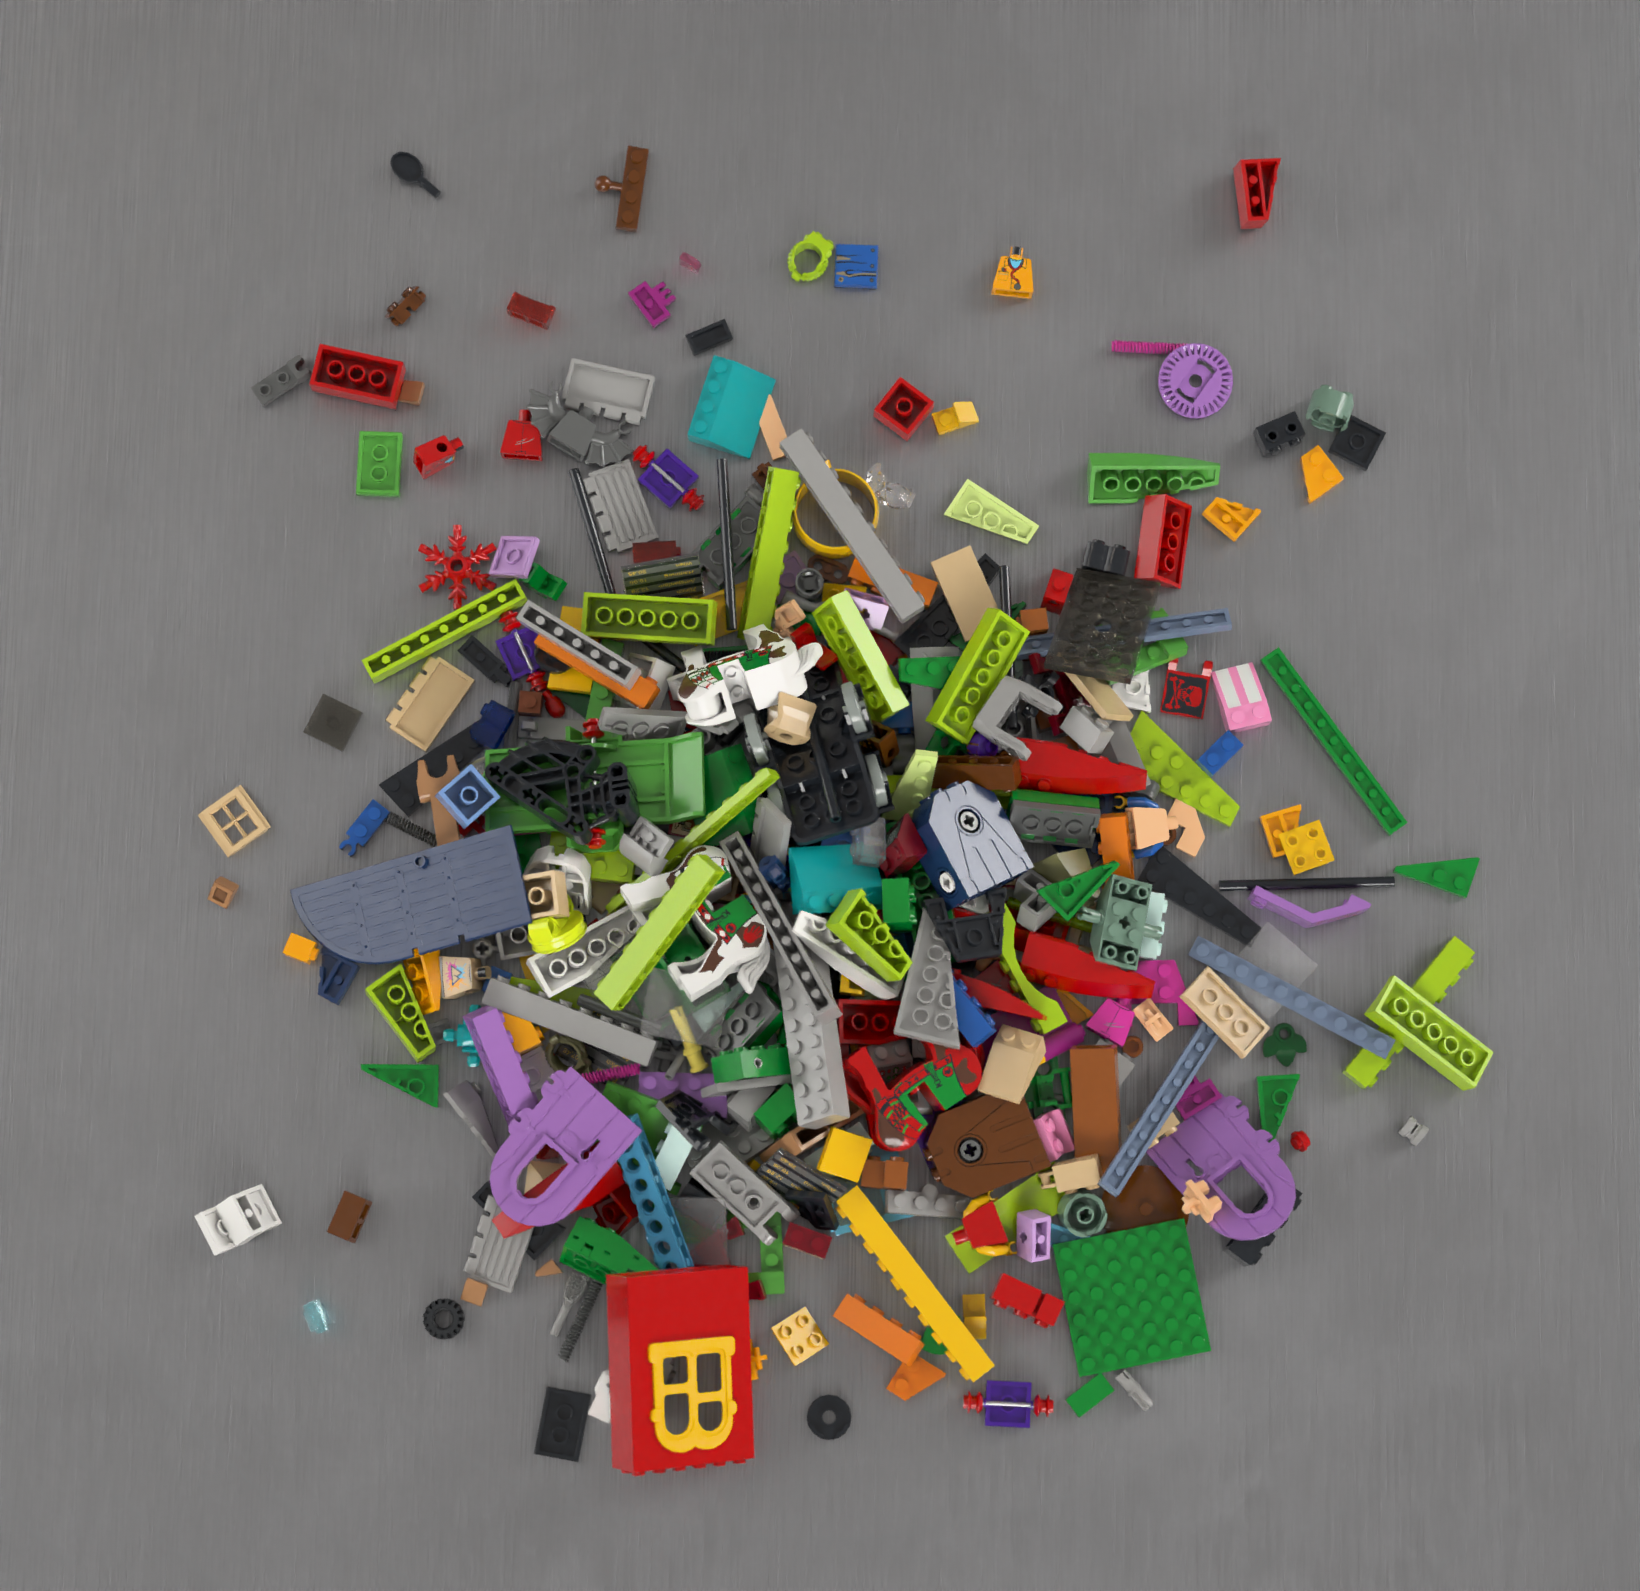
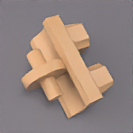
(1152, 1019)
(1196, 1201)

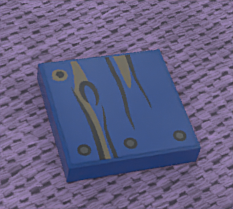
(856, 266)

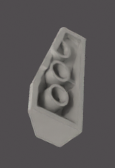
(1122, 748)
(470, 1107)

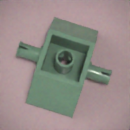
(1120, 922)

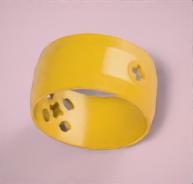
(827, 551)

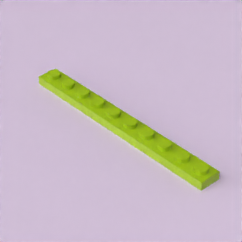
(702, 832)

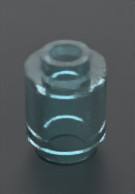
(316, 1316)

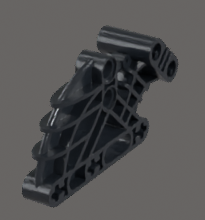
(612, 796)

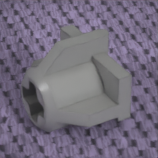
(486, 950)

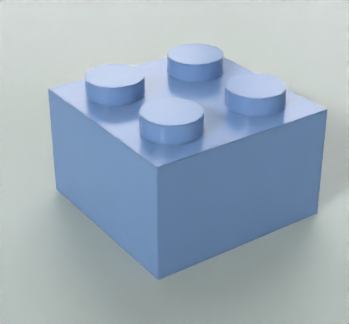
(467, 796)

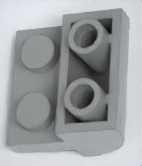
(646, 846)

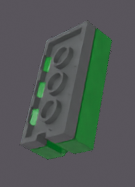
(744, 528)
(1054, 818)
(749, 1020)

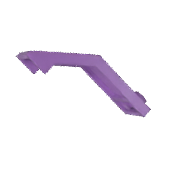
(1262, 898)

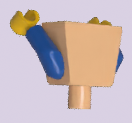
(1147, 825)

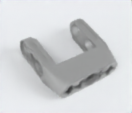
(1000, 707)

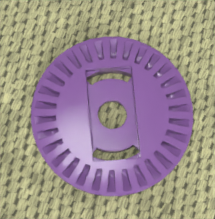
(1183, 364)

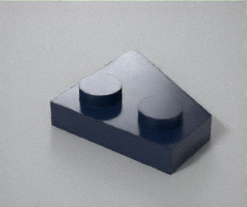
(335, 976)

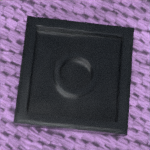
(1357, 443)

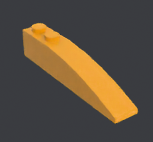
(425, 977)

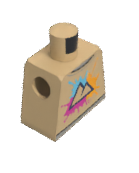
(461, 976)

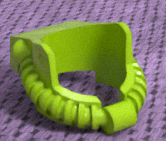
(816, 243)

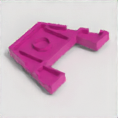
(1166, 989)

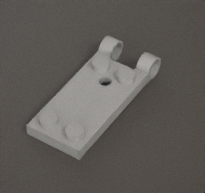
(731, 1178)

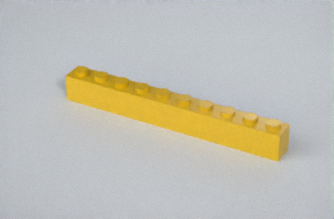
(914, 1283)

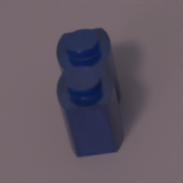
(492, 725)

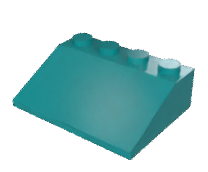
(730, 407)
(825, 874)

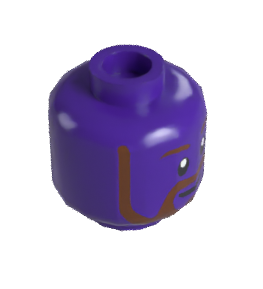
(981, 746)

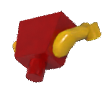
(983, 1228)

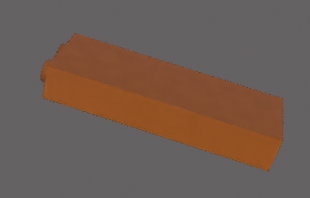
(1096, 1101)

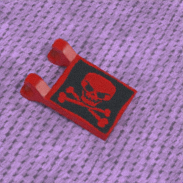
(1186, 692)

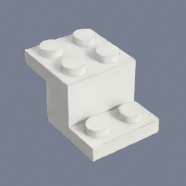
(238, 1219)

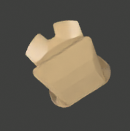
(790, 719)

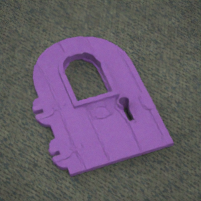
(570, 1122)
(1220, 1142)

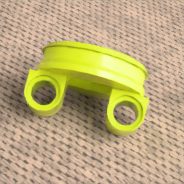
(553, 935)

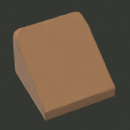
(412, 392)
(222, 892)
(549, 1268)
(474, 1292)

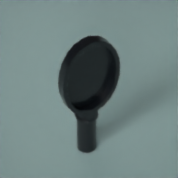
(411, 170)

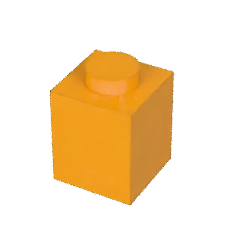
(301, 949)

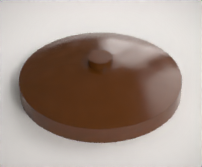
(1143, 1201)

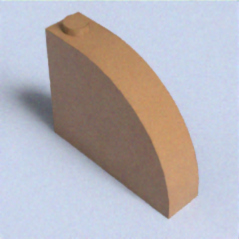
(803, 1139)

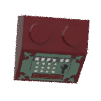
(903, 847)

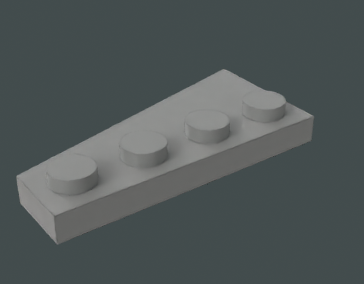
(642, 722)

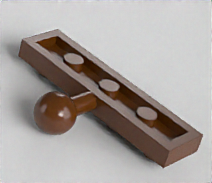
(630, 188)

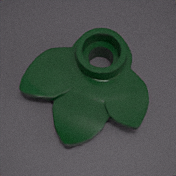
(1284, 1047)

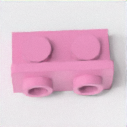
(1054, 1134)

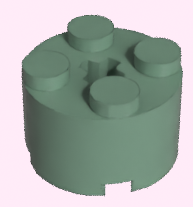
(1330, 408)
(1082, 1224)

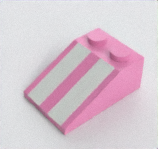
(1241, 698)

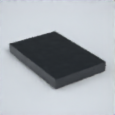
(562, 1424)

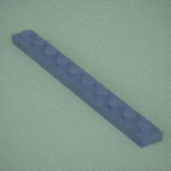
(1159, 629)
(1292, 997)
(1158, 1109)

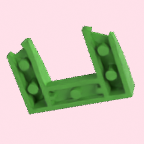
(1159, 651)
(771, 1258)

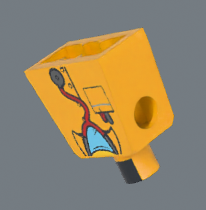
(1014, 275)

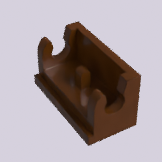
(349, 1216)

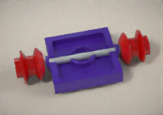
(668, 478)
(518, 652)
(1008, 1404)

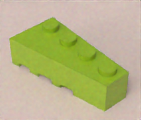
(865, 933)
(399, 1008)

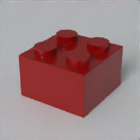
(903, 409)

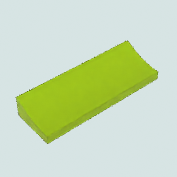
(860, 655)
(977, 674)
(1429, 1034)
(1022, 1198)

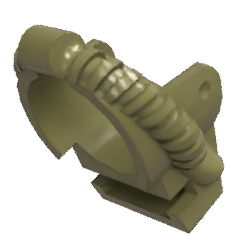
(583, 1064)

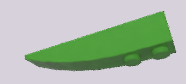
(1137, 475)

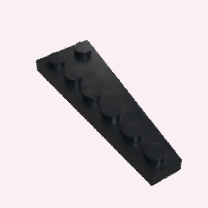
(937, 623)
(403, 785)
(1196, 896)

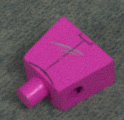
(1112, 1021)

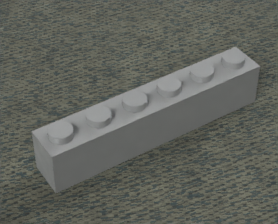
(579, 645)

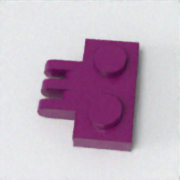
(652, 302)
(1197, 1098)

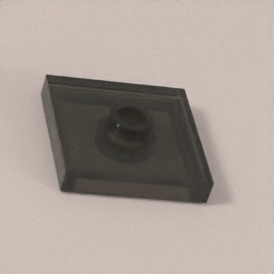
(333, 722)

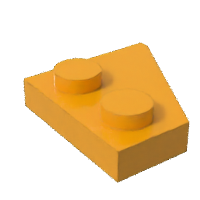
(1319, 473)
(1230, 517)

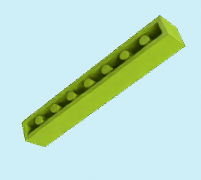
(769, 549)
(444, 631)
(658, 932)
(1431, 986)

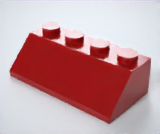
(1163, 540)

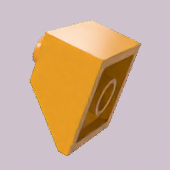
(524, 1033)

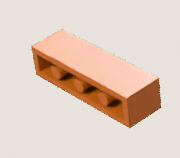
(925, 586)
(1116, 843)
(878, 1329)

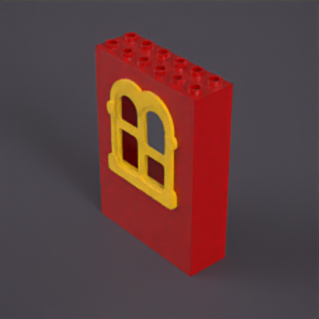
(673, 1316)

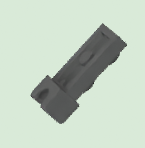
(281, 381)

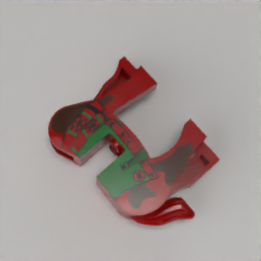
(890, 1114)

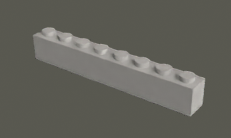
(570, 1021)

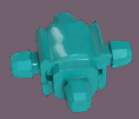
(464, 1040)

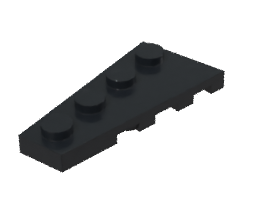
(541, 1236)

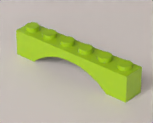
(1020, 984)

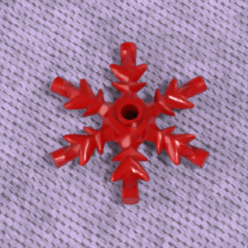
(457, 559)

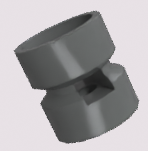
(809, 584)

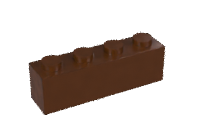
(986, 771)

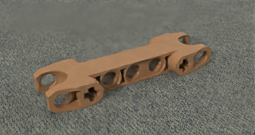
(445, 824)

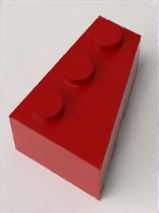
(1254, 190)

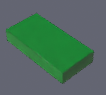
(1089, 1395)

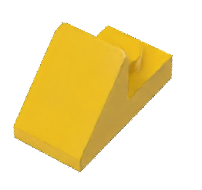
(955, 417)
(974, 1314)

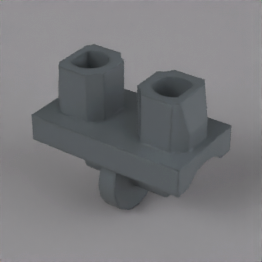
(665, 1058)

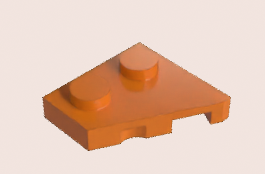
(914, 1379)

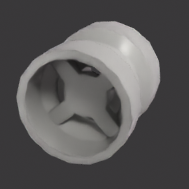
(1417, 1133)

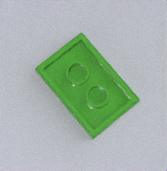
(379, 463)

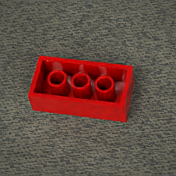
(357, 376)

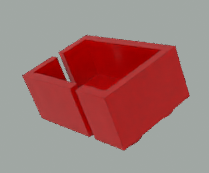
(1026, 1301)

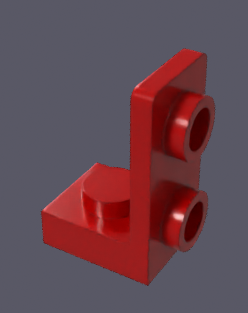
(805, 635)

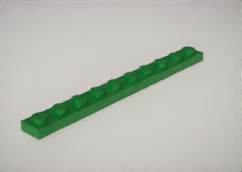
(1333, 741)

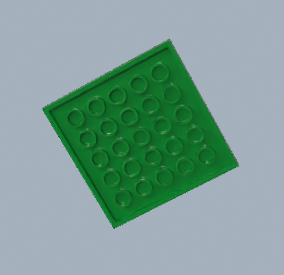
(1131, 1297)

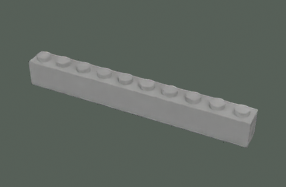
(852, 526)
(781, 929)

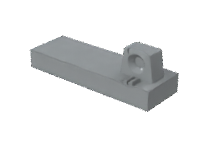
(552, 728)

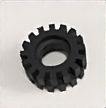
(457, 1319)

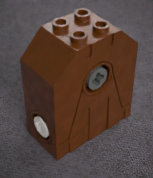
(1002, 1143)

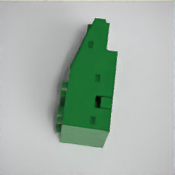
(600, 1252)

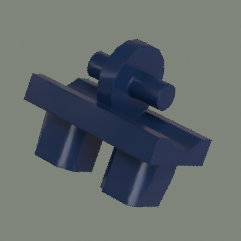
(775, 872)

